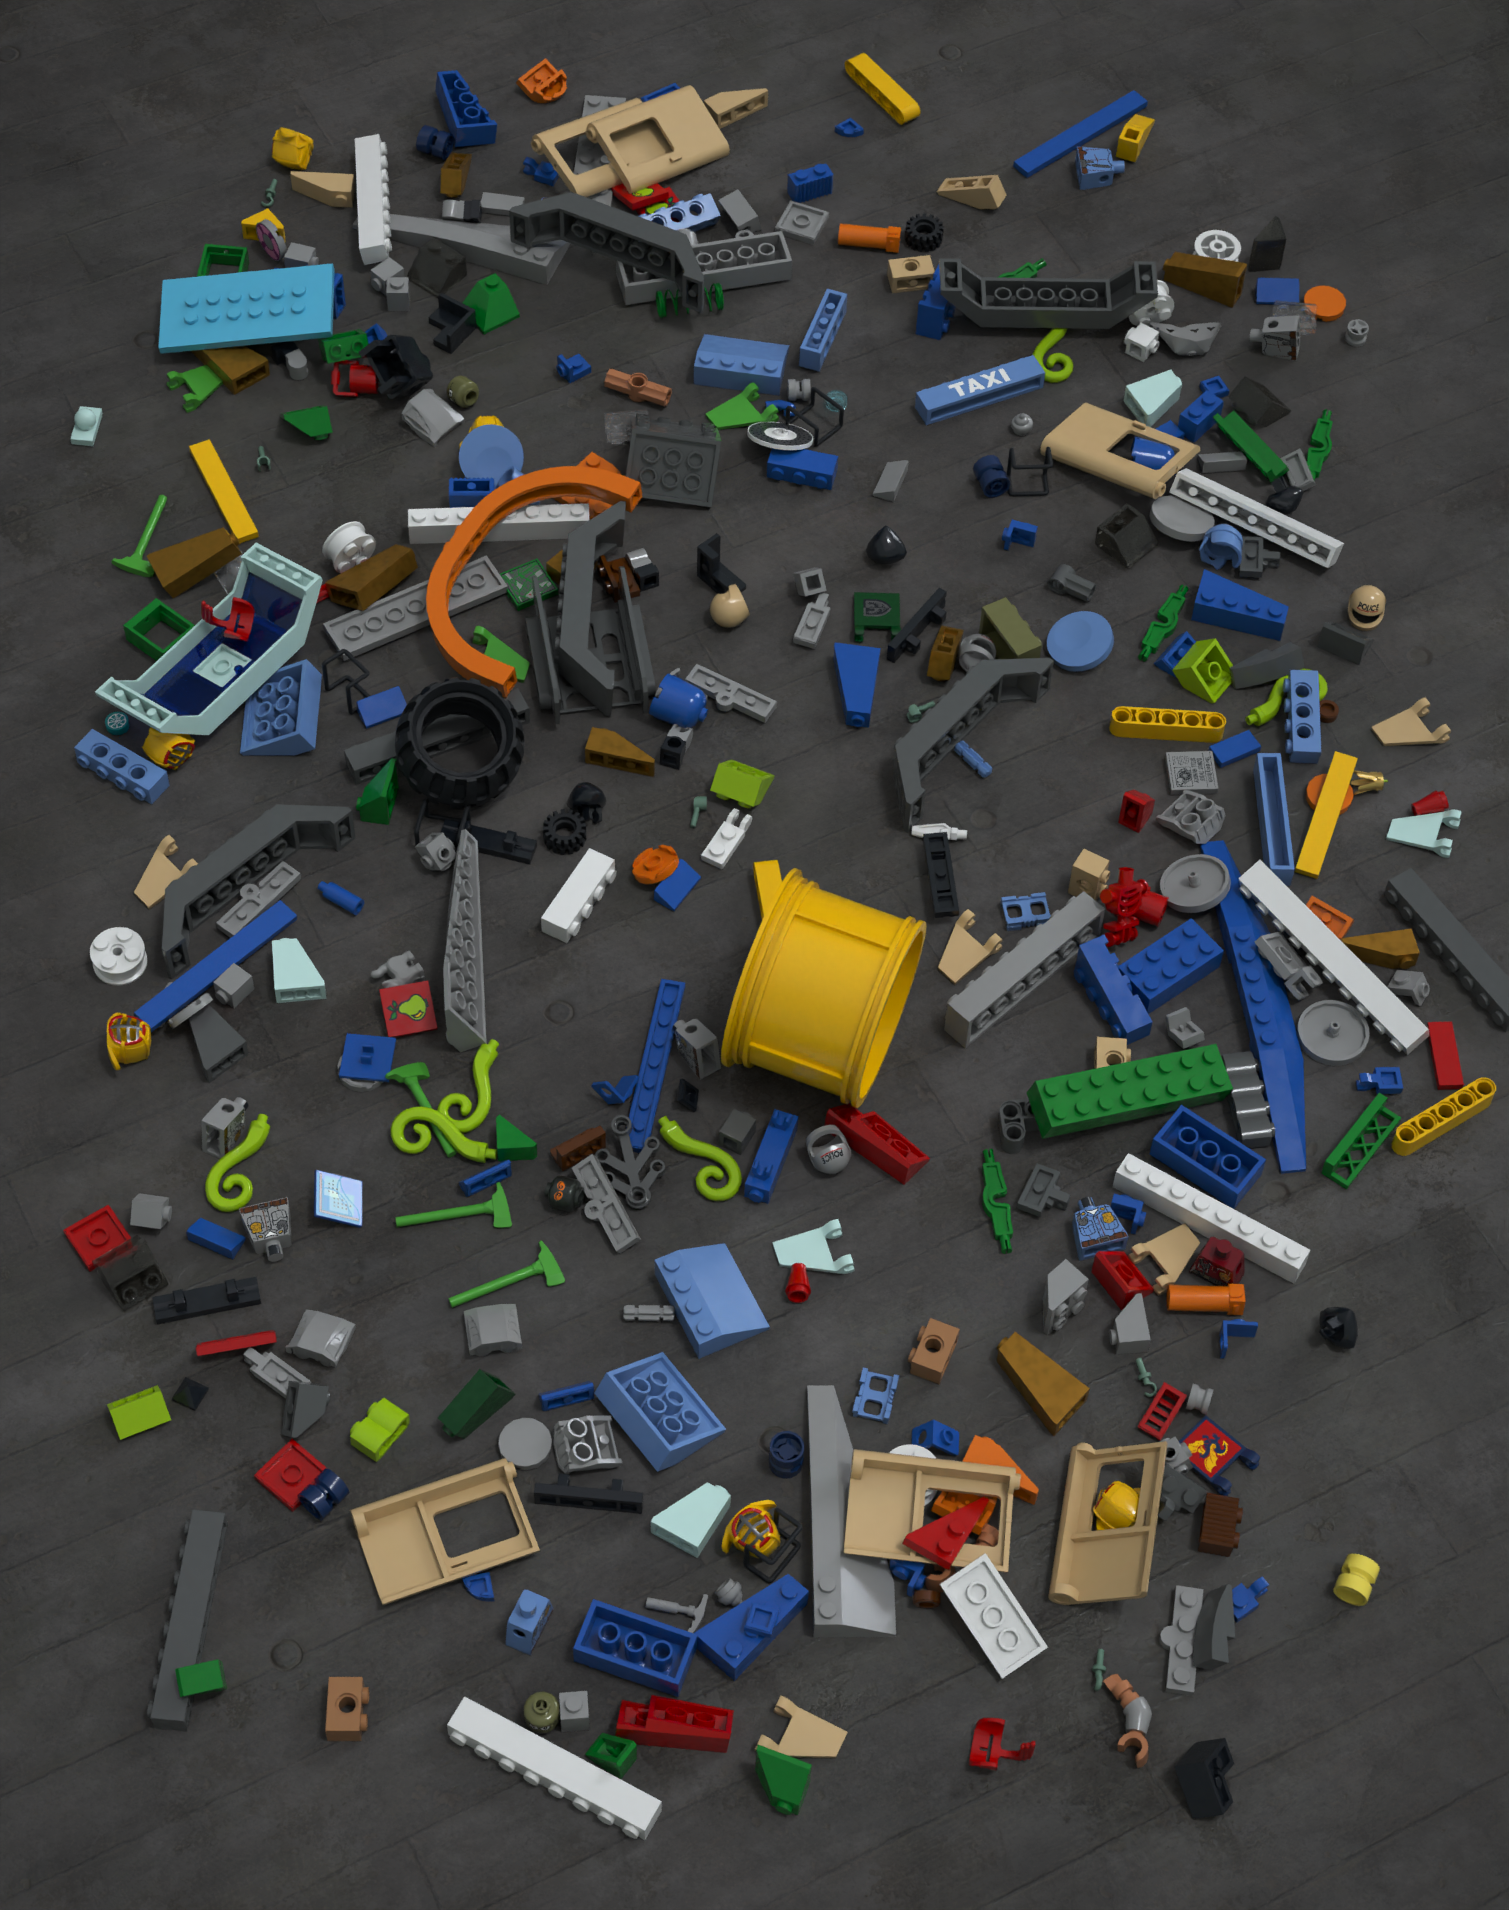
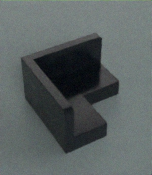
(454, 320)
(711, 570)
(1203, 1779)

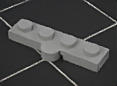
(731, 694)
(258, 899)
(605, 1204)
(1180, 1640)

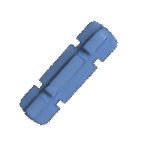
(973, 759)

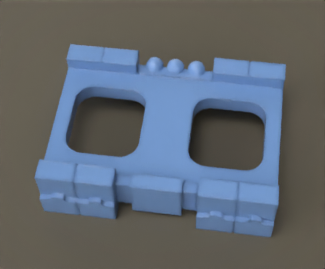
(1027, 917)
(866, 1394)

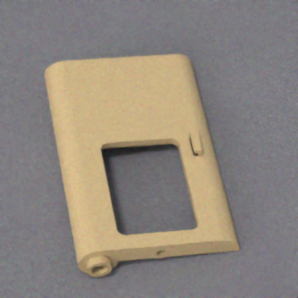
(683, 123)
(635, 144)
(1092, 431)
(889, 1503)
(405, 1543)
(1109, 1561)

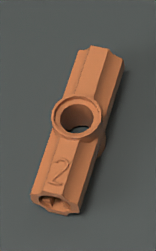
(638, 387)

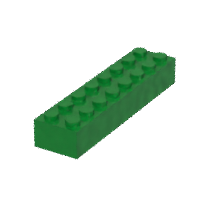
(1129, 1091)

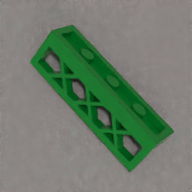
(1251, 446)
(1354, 1135)

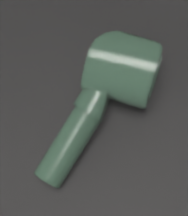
(262, 459)
(914, 713)
(700, 803)

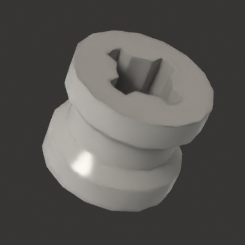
(1356, 333)
(1199, 1399)

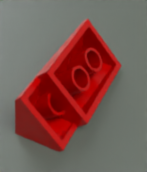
(877, 1141)
(675, 1724)

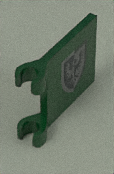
(876, 612)

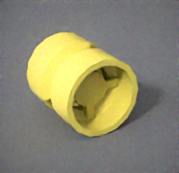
(1354, 1582)

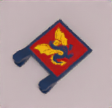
(1215, 1452)

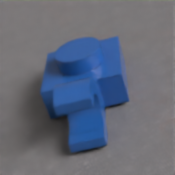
(542, 173)
(1385, 1079)
(1245, 1599)

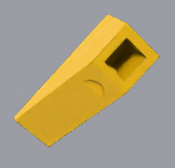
(1133, 137)

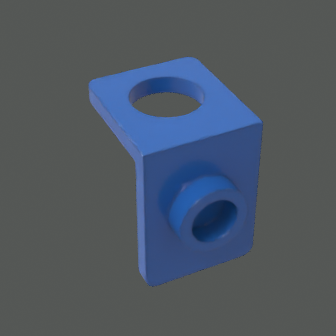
(620, 1092)
(1235, 1328)
(938, 1436)

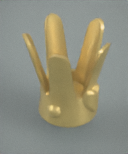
(1370, 781)

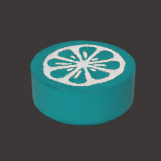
(117, 723)

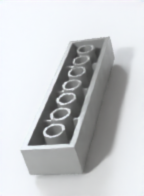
(727, 262)
(1023, 969)

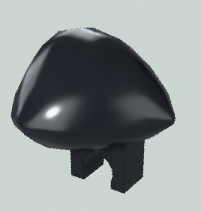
(1286, 498)
(886, 547)
(589, 800)
(1339, 1326)

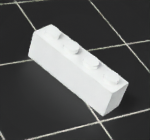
(578, 895)

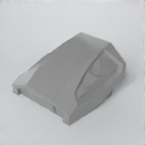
(431, 416)
(1193, 817)
(492, 1329)
(321, 1337)
(585, 1444)

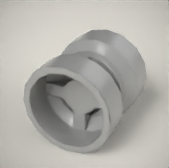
(794, 390)

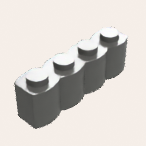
(1246, 1100)

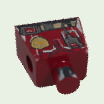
(1219, 1263)

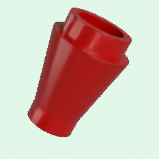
(1432, 803)
(798, 1284)

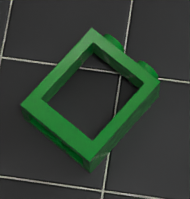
(217, 255)
(341, 344)
(147, 619)

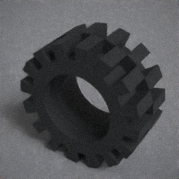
(926, 224)
(564, 843)

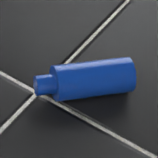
(341, 897)

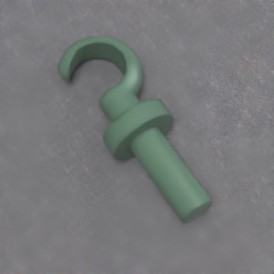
(270, 192)
(1144, 1376)
(1099, 1669)

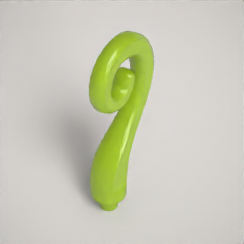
(1047, 343)
(1268, 710)
(482, 1062)
(682, 1142)
(251, 1144)
(467, 1148)

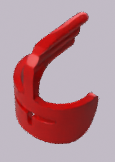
(239, 607)
(994, 1727)

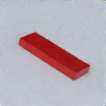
(1445, 1055)
(236, 1342)

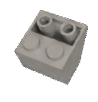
(1063, 1295)

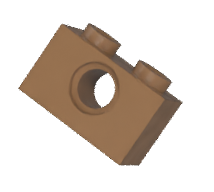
(928, 1364)
(344, 1692)

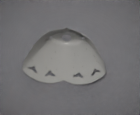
(1188, 342)

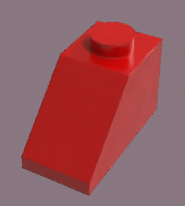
(1135, 810)

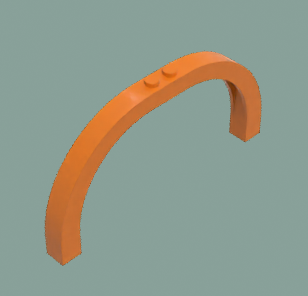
(515, 494)

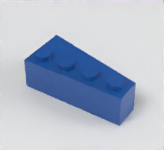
(463, 112)
(934, 311)
(1238, 608)
(1111, 991)
(733, 1648)

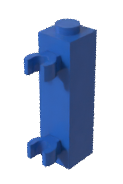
(771, 1156)

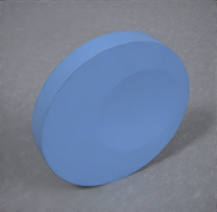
(490, 452)
(1080, 641)

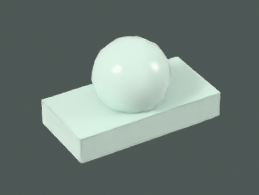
(86, 426)

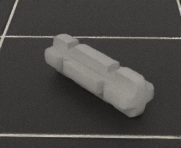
(648, 1313)

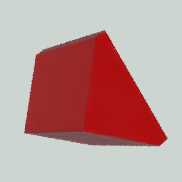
(1119, 1277)

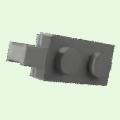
(812, 622)
(272, 1370)

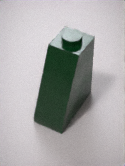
(475, 1404)

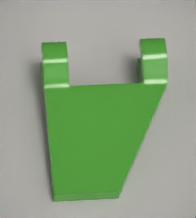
(201, 382)
(740, 412)
(500, 651)

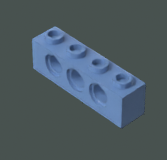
(702, 204)
(823, 330)
(1305, 684)
(121, 766)

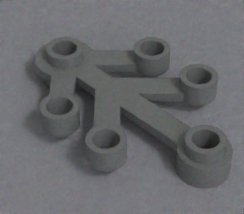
(631, 1166)

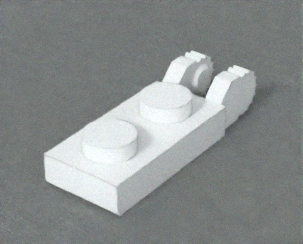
(726, 840)

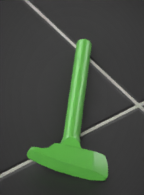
(135, 563)
(410, 1075)
(497, 1206)
(544, 1265)

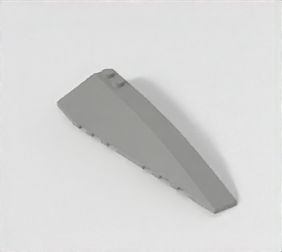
(482, 245)
(463, 954)
(848, 1591)

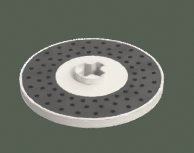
(780, 435)

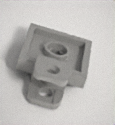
(1287, 963)

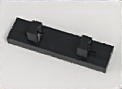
(907, 638)
(494, 842)
(941, 874)
(206, 1300)
(588, 1498)

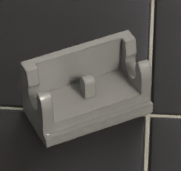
(740, 211)

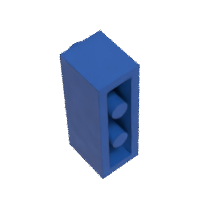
(803, 467)

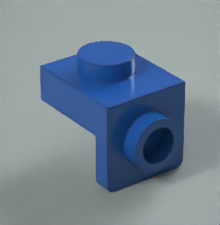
(1019, 533)
(1130, 1209)

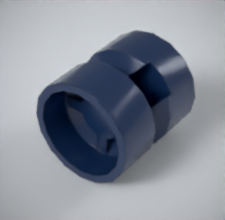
(435, 142)
(991, 476)
(786, 1454)
(319, 1497)

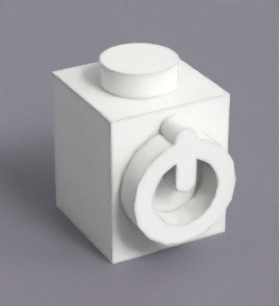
(1141, 342)

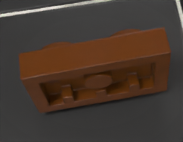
(610, 573)
(579, 1147)

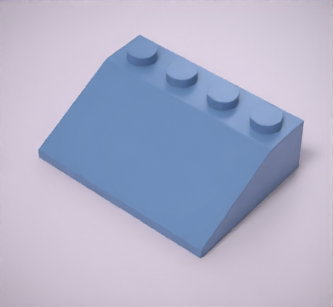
(738, 362)
(283, 712)
(709, 1297)
(658, 1410)

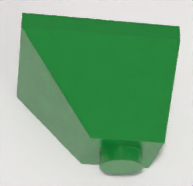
(492, 304)
(311, 421)
(380, 795)
(783, 1779)

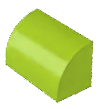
(138, 1412)

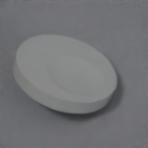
(1180, 518)
(1195, 883)
(1332, 1032)

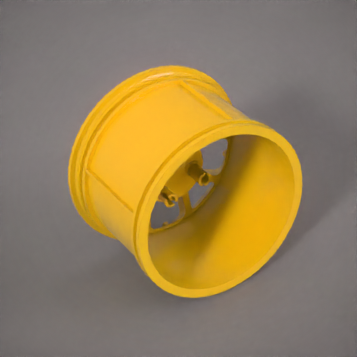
(822, 989)

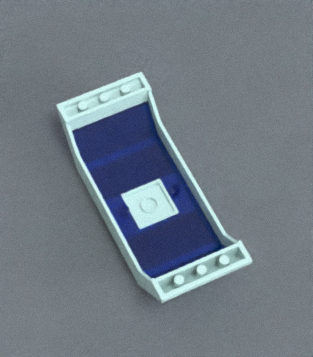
(212, 675)

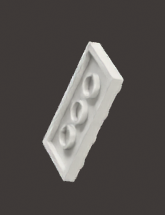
(993, 1615)

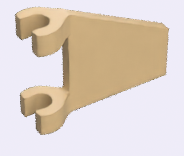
(1408, 728)
(160, 874)
(963, 951)
(1170, 1252)
(805, 1735)

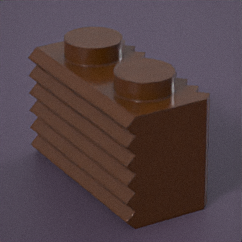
(1219, 1525)

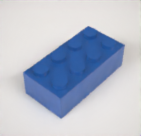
(1172, 964)
(1207, 1156)
(635, 1648)

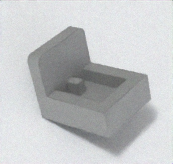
(1410, 984)
(1182, 1029)

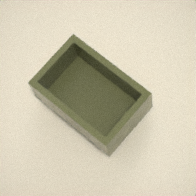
(1009, 631)

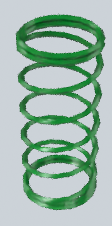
(661, 304)

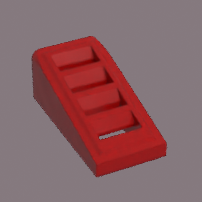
(1172, 1393)

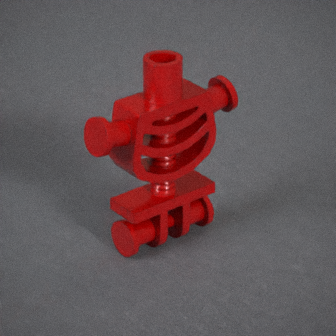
(1123, 900)

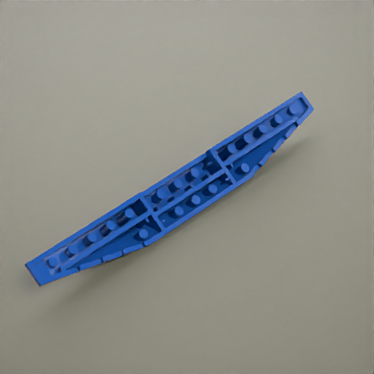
(1266, 1015)

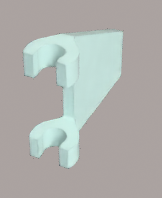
(1423, 831)
(813, 1250)

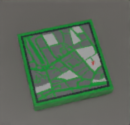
(520, 584)

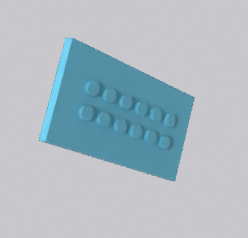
(247, 308)

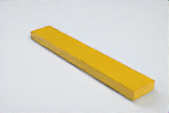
(223, 491)
(1326, 815)

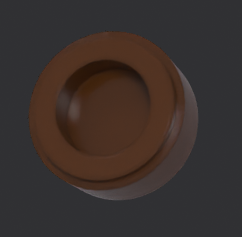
(1328, 711)
(926, 1599)

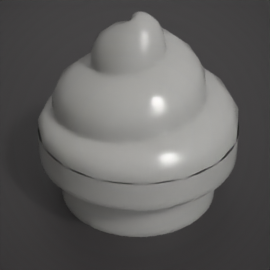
(1022, 424)
(729, 1593)

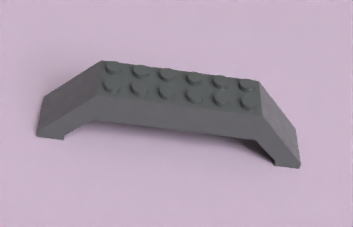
(613, 235)
(1048, 300)
(572, 654)
(956, 717)
(244, 861)

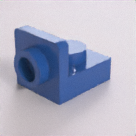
(572, 368)
(909, 1570)

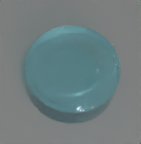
(839, 397)

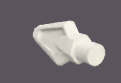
(953, 833)

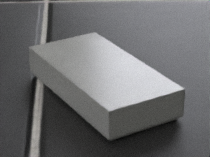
(499, 203)
(1299, 471)

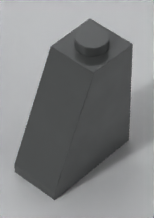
(216, 1042)

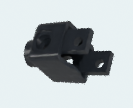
(398, 365)

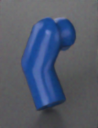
(781, 405)

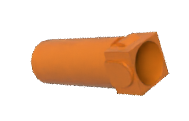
(870, 237)
(1206, 1298)

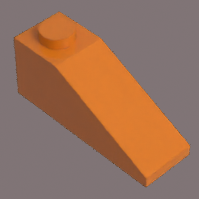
(986, 1451)

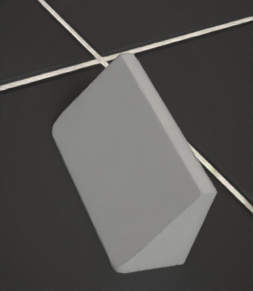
(1222, 462)
(891, 480)

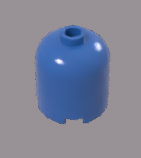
(1151, 453)
(679, 703)

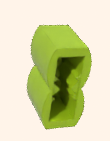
(379, 1429)

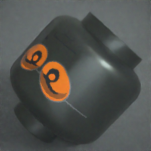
(564, 1193)

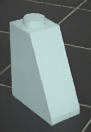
(1153, 396)
(294, 973)
(693, 1518)

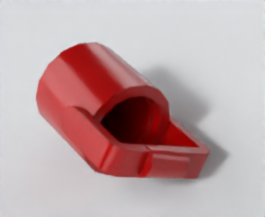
(361, 379)
(1151, 908)

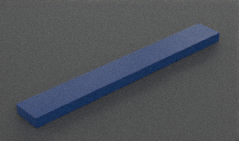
(1080, 134)
(205, 972)
(655, 1062)

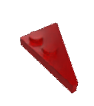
(946, 1536)

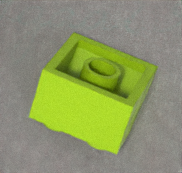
(1205, 670)
(741, 783)

